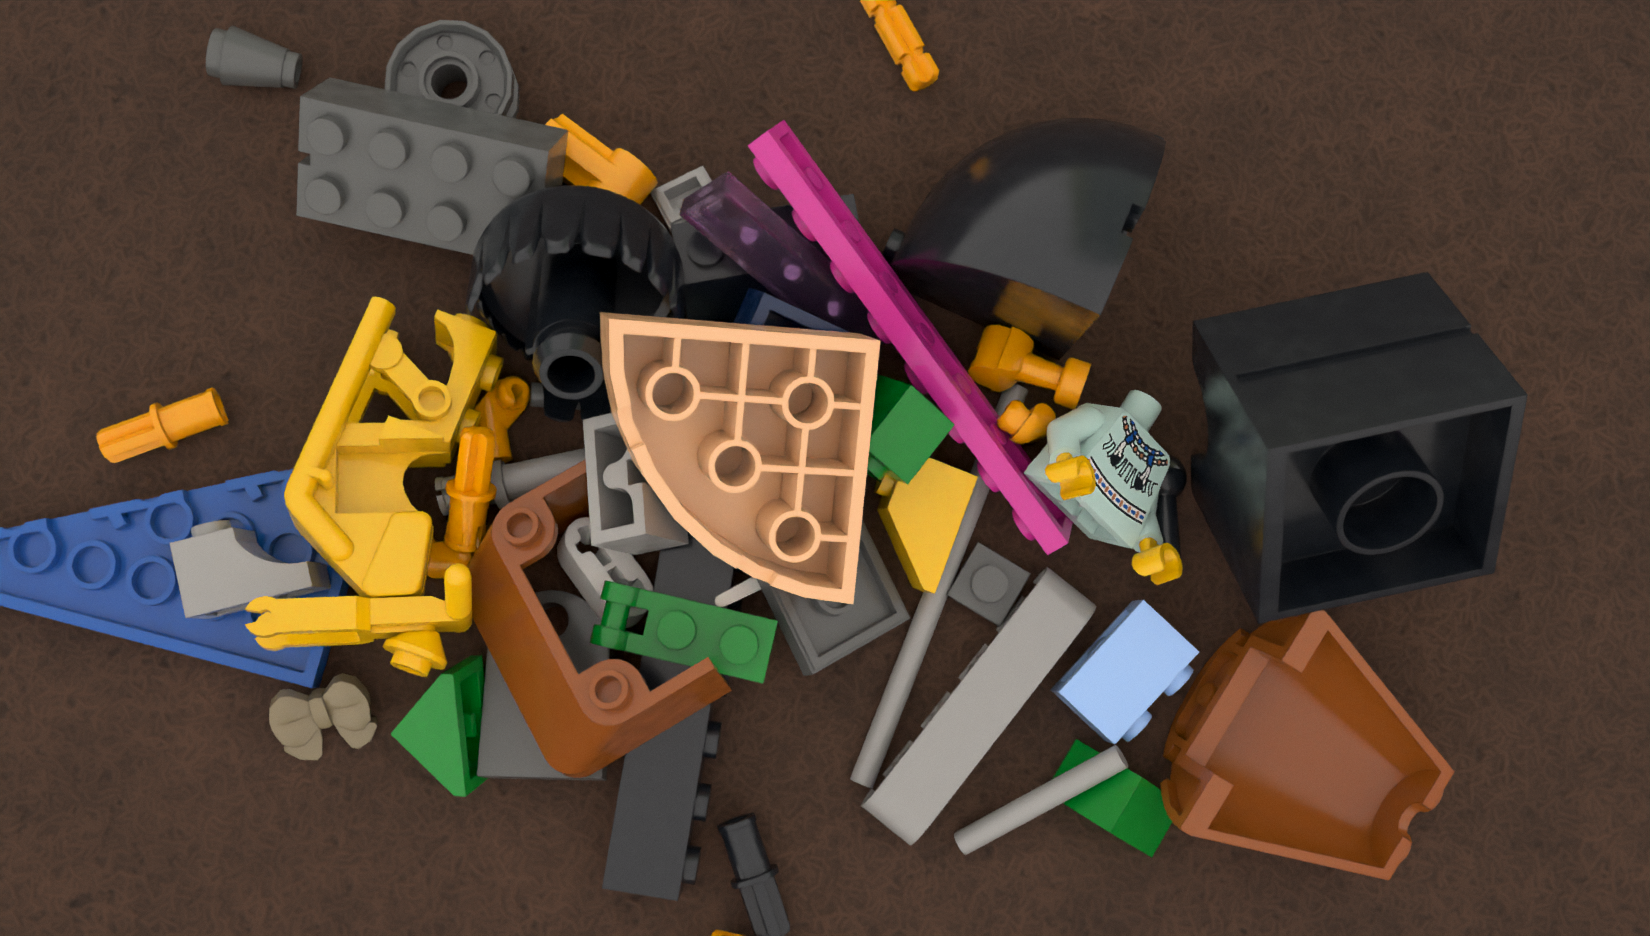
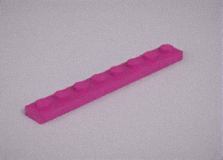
(900, 320)

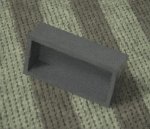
(417, 163)

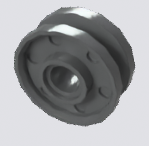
(452, 53)

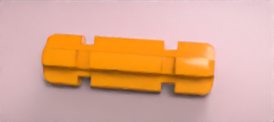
(902, 42)

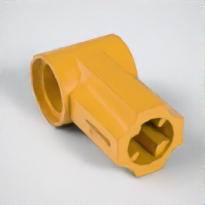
(596, 165)

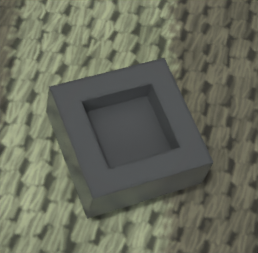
(988, 584)

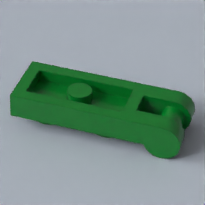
(686, 632)

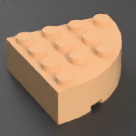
(751, 439)

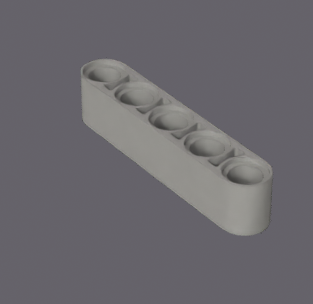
(980, 707)

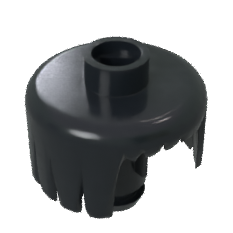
(553, 268)

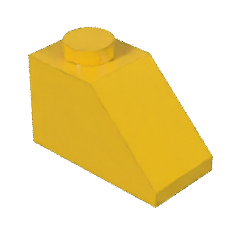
(925, 518)

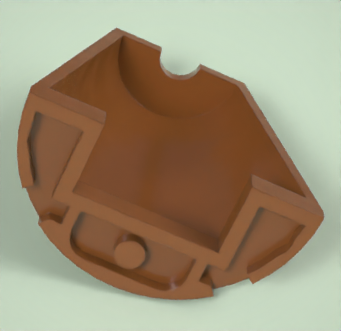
(1300, 752)

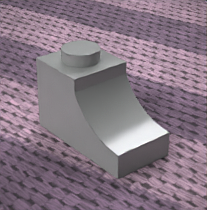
(227, 569)

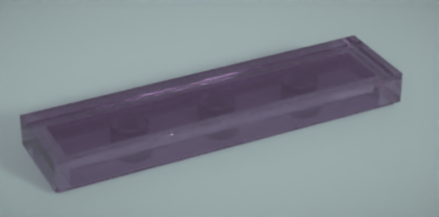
(773, 252)

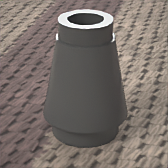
(250, 60)

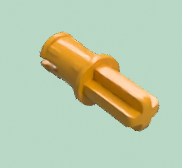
(162, 426)
(471, 489)

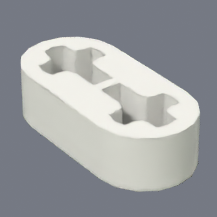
(591, 570)

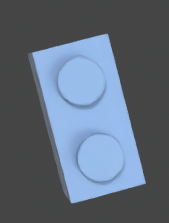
(1126, 673)

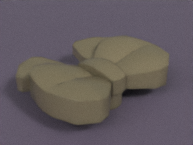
(300, 718)

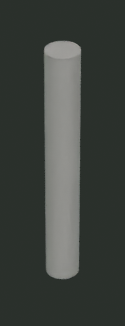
(1041, 800)

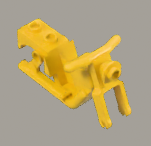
(353, 500)

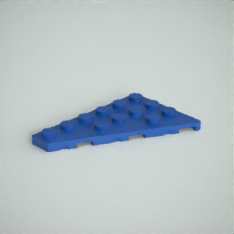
(119, 576)

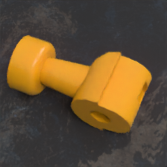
(1007, 357)

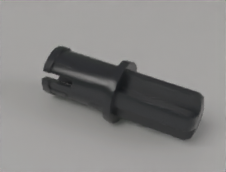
(754, 876)

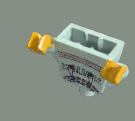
(1108, 479)

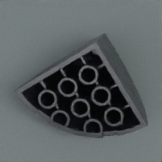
(1032, 227)

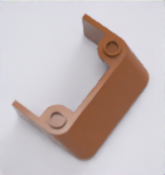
(574, 717)

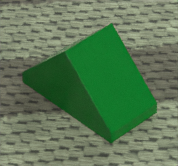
(446, 727)
(1121, 804)

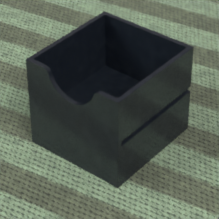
(1353, 445)

